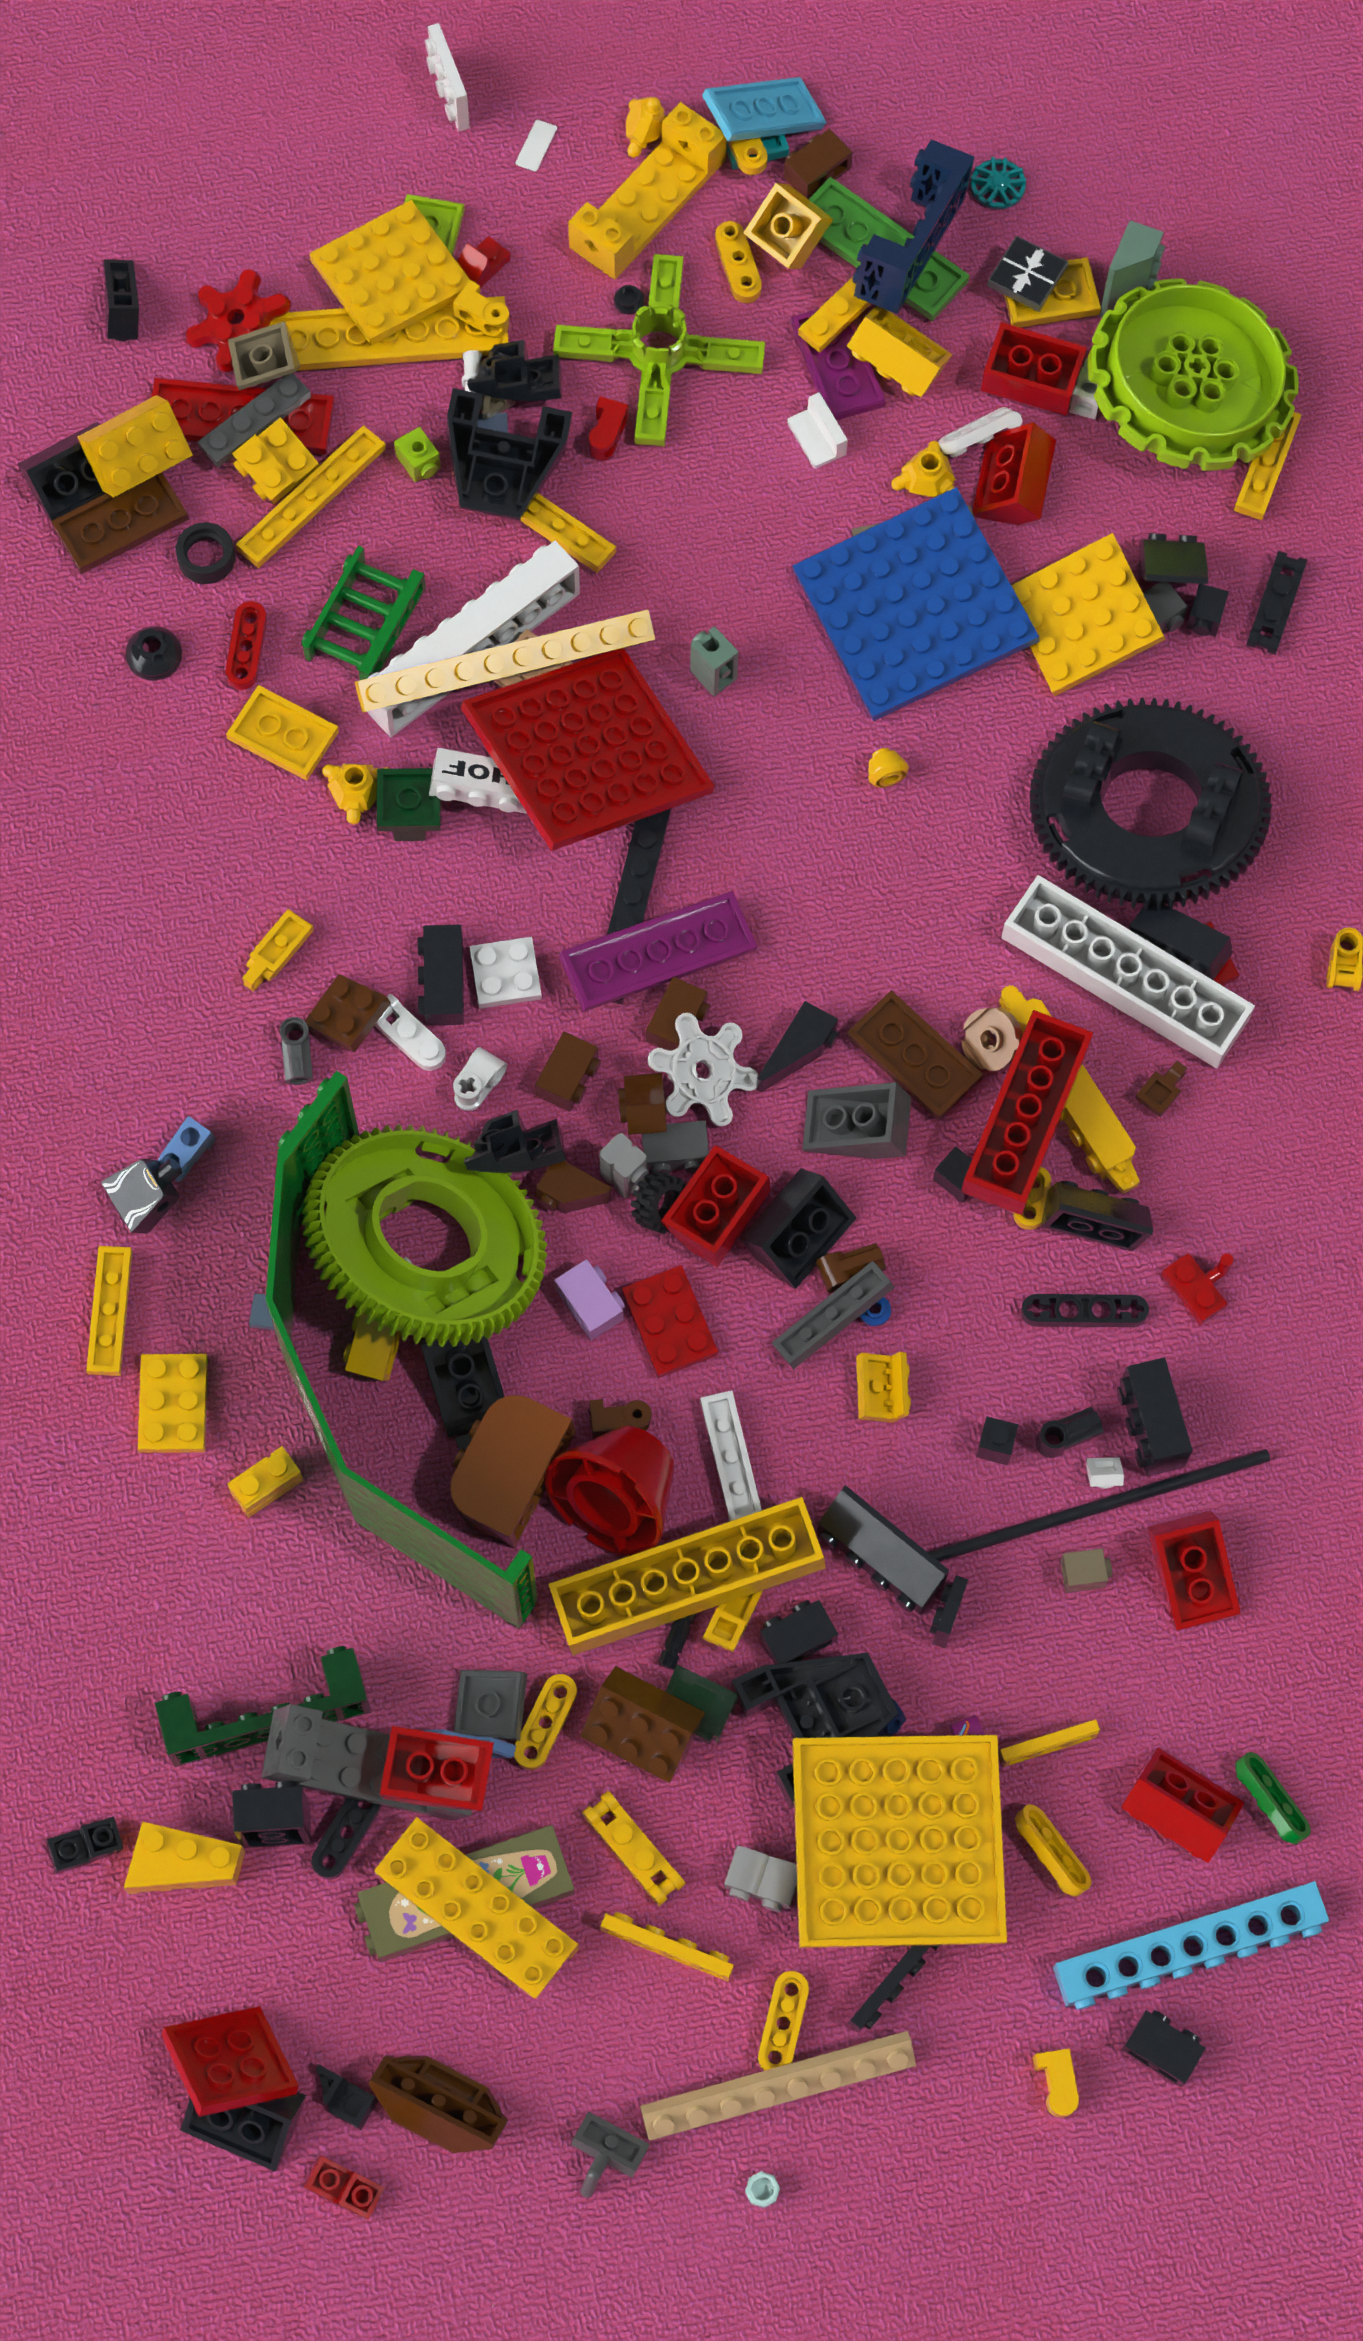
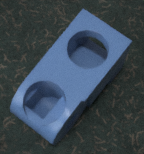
(187, 1145)

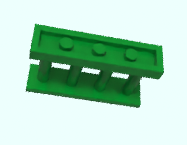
(381, 639)

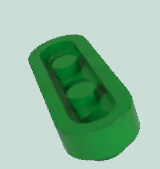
(1272, 1798)

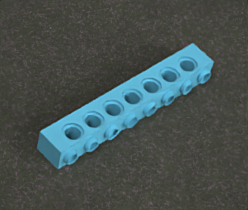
(1302, 1900)

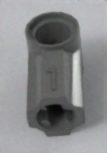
(296, 1053)

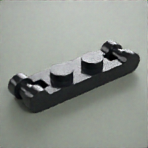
(1276, 603)

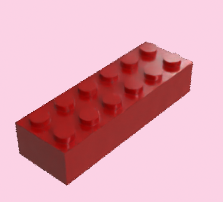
(1027, 1112)

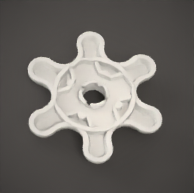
(717, 1055)

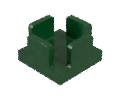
(406, 803)

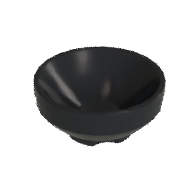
(158, 664)

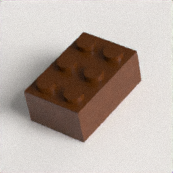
(642, 1724)

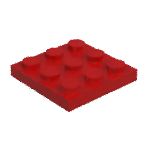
(229, 2061)

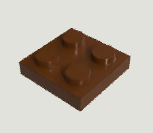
(347, 1013)

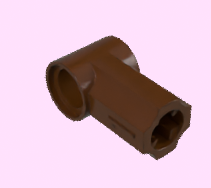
(839, 1267)

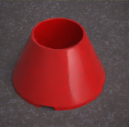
(614, 1489)

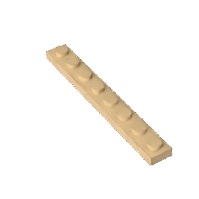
(778, 2085)

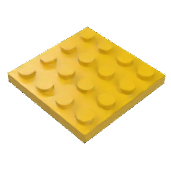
(390, 272)
(1087, 614)

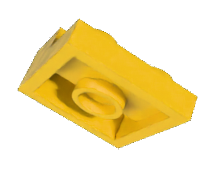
(274, 461)

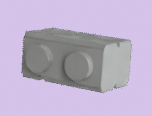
(623, 1165)

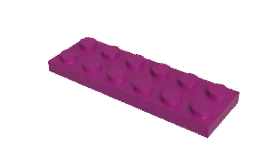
(657, 951)

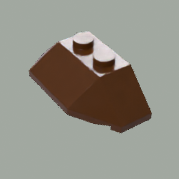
(438, 2103)

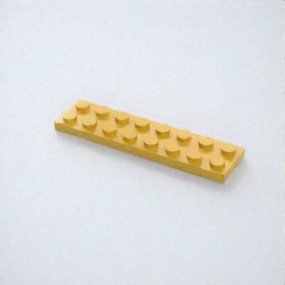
(334, 341)

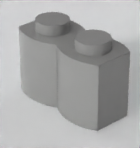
(761, 1878)

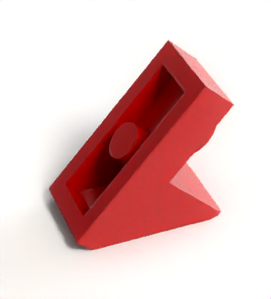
(483, 261)

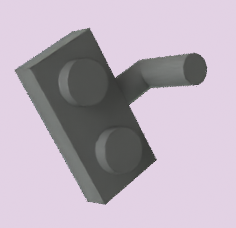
(609, 2147)

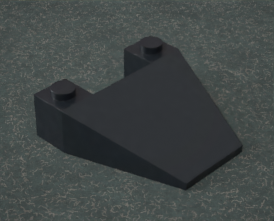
(498, 469)
(818, 1700)

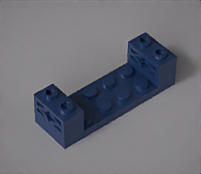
(892, 270)

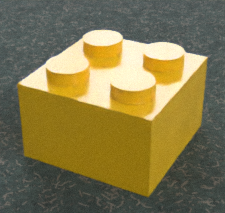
(788, 226)

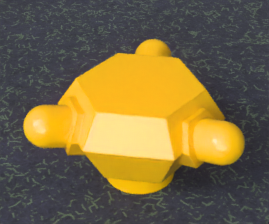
(643, 123)
(926, 473)
(352, 787)

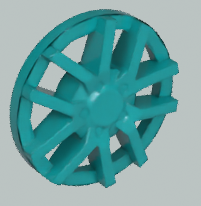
(998, 183)

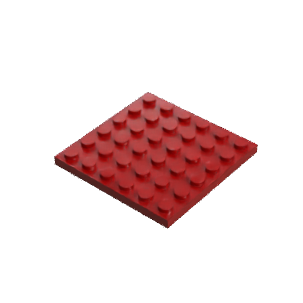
(587, 748)

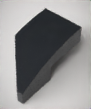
(345, 2098)

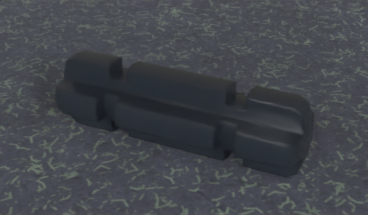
(675, 1642)

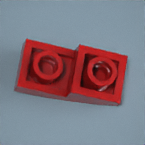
(344, 2187)

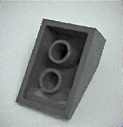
(858, 1121)

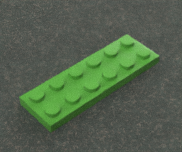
(856, 224)

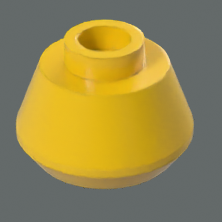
(886, 768)

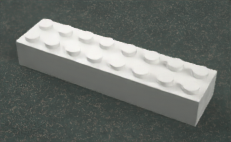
(496, 618)
(1127, 971)

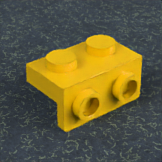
(883, 1387)

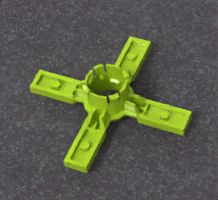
(660, 363)

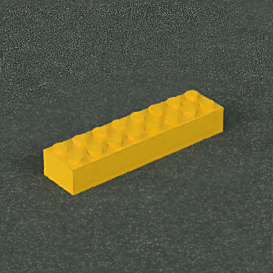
(687, 1576)

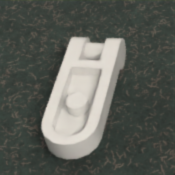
(979, 431)
(412, 1037)

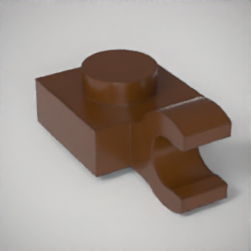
(1161, 1091)

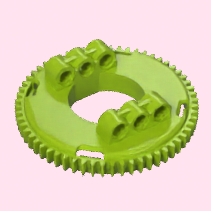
(384, 1175)

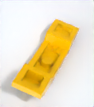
(731, 1621)

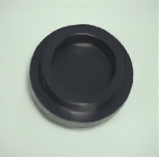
(628, 299)

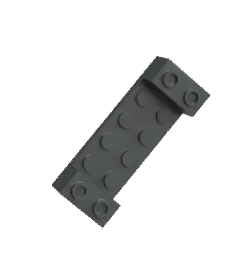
(333, 1759)

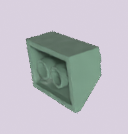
(1134, 264)

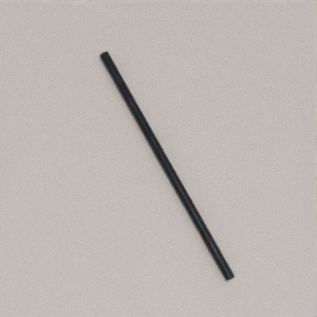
(1100, 1505)

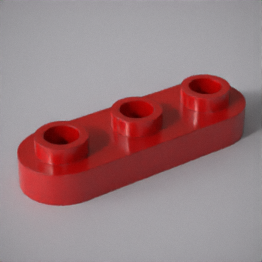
(242, 635)

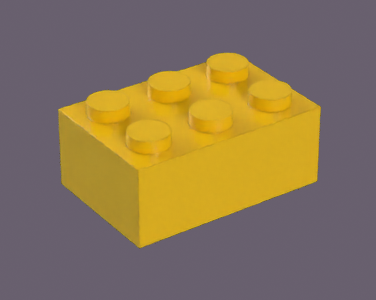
(135, 446)

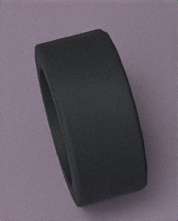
(202, 532)

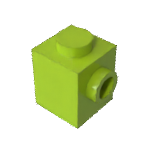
(417, 455)

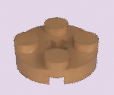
(976, 1045)

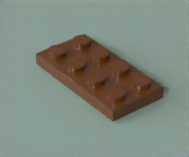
(120, 522)
(914, 1055)

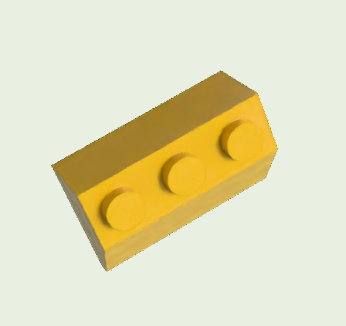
(898, 351)

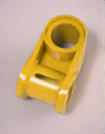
(1346, 966)

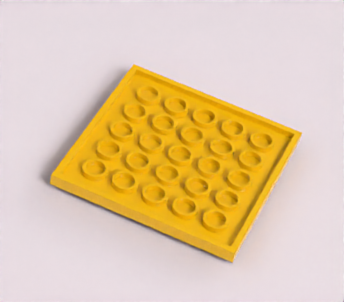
(898, 1841)

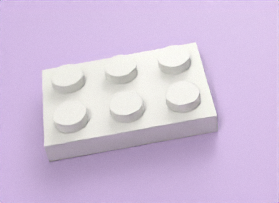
(449, 81)

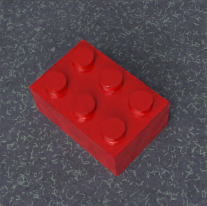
(1033, 368)

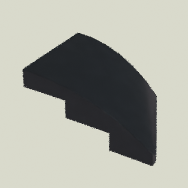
(512, 376)
(511, 1148)

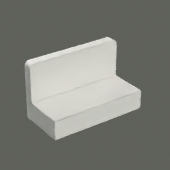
(818, 432)

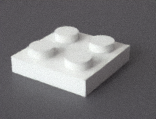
(505, 972)

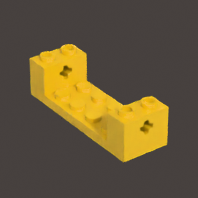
(651, 195)

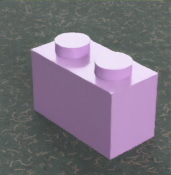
(590, 1299)

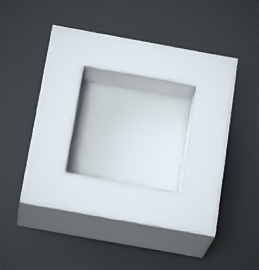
(1105, 1472)

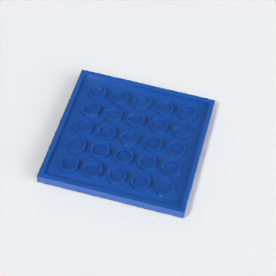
(915, 604)

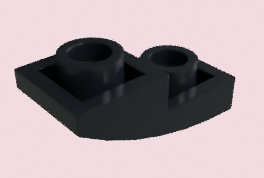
(84, 1845)

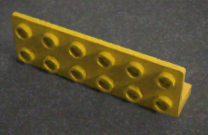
(476, 1908)

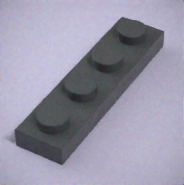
(254, 418)
(833, 1315)

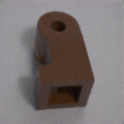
(603, 1420)

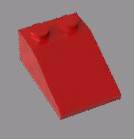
(1194, 1569)
(436, 1769)

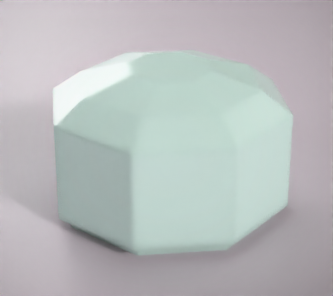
(762, 2189)

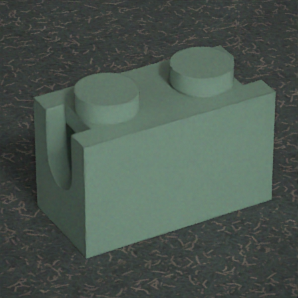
(713, 660)

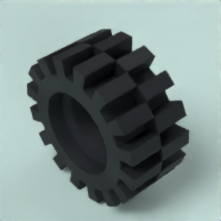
(649, 1196)

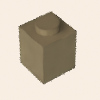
(1085, 1570)

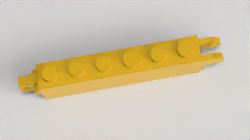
(1086, 1112)

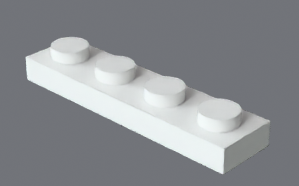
(730, 1455)

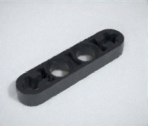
(1084, 1306)

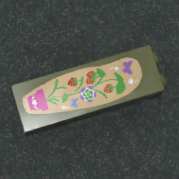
(526, 1865)

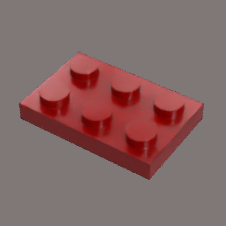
(669, 1321)

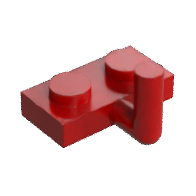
(1197, 1287)

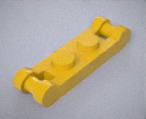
(633, 1848)

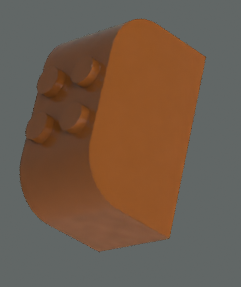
(505, 1465)

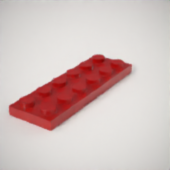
(204, 406)

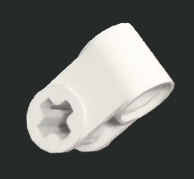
(479, 1074)

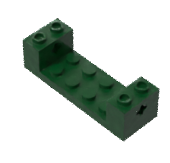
(188, 1744)

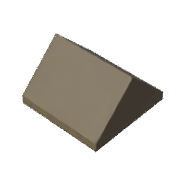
(263, 355)

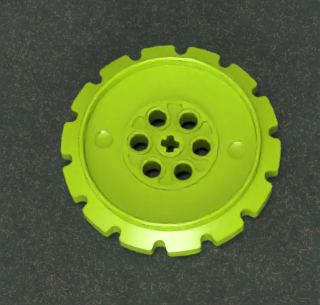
(1192, 374)

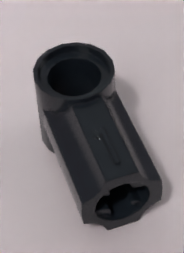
(1071, 1432)

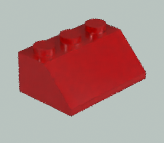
(1014, 475)
(716, 1205)
(1182, 1805)

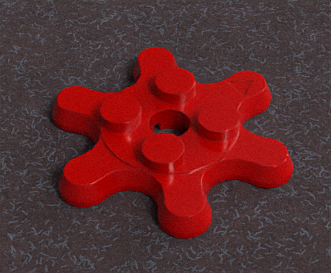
(222, 307)

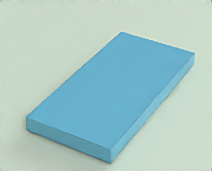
(764, 109)

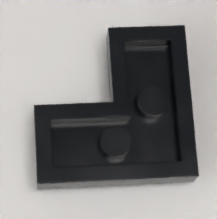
(945, 1617)

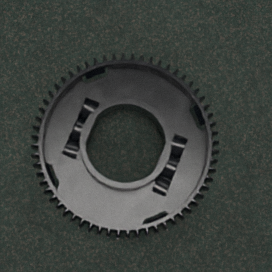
(1223, 828)

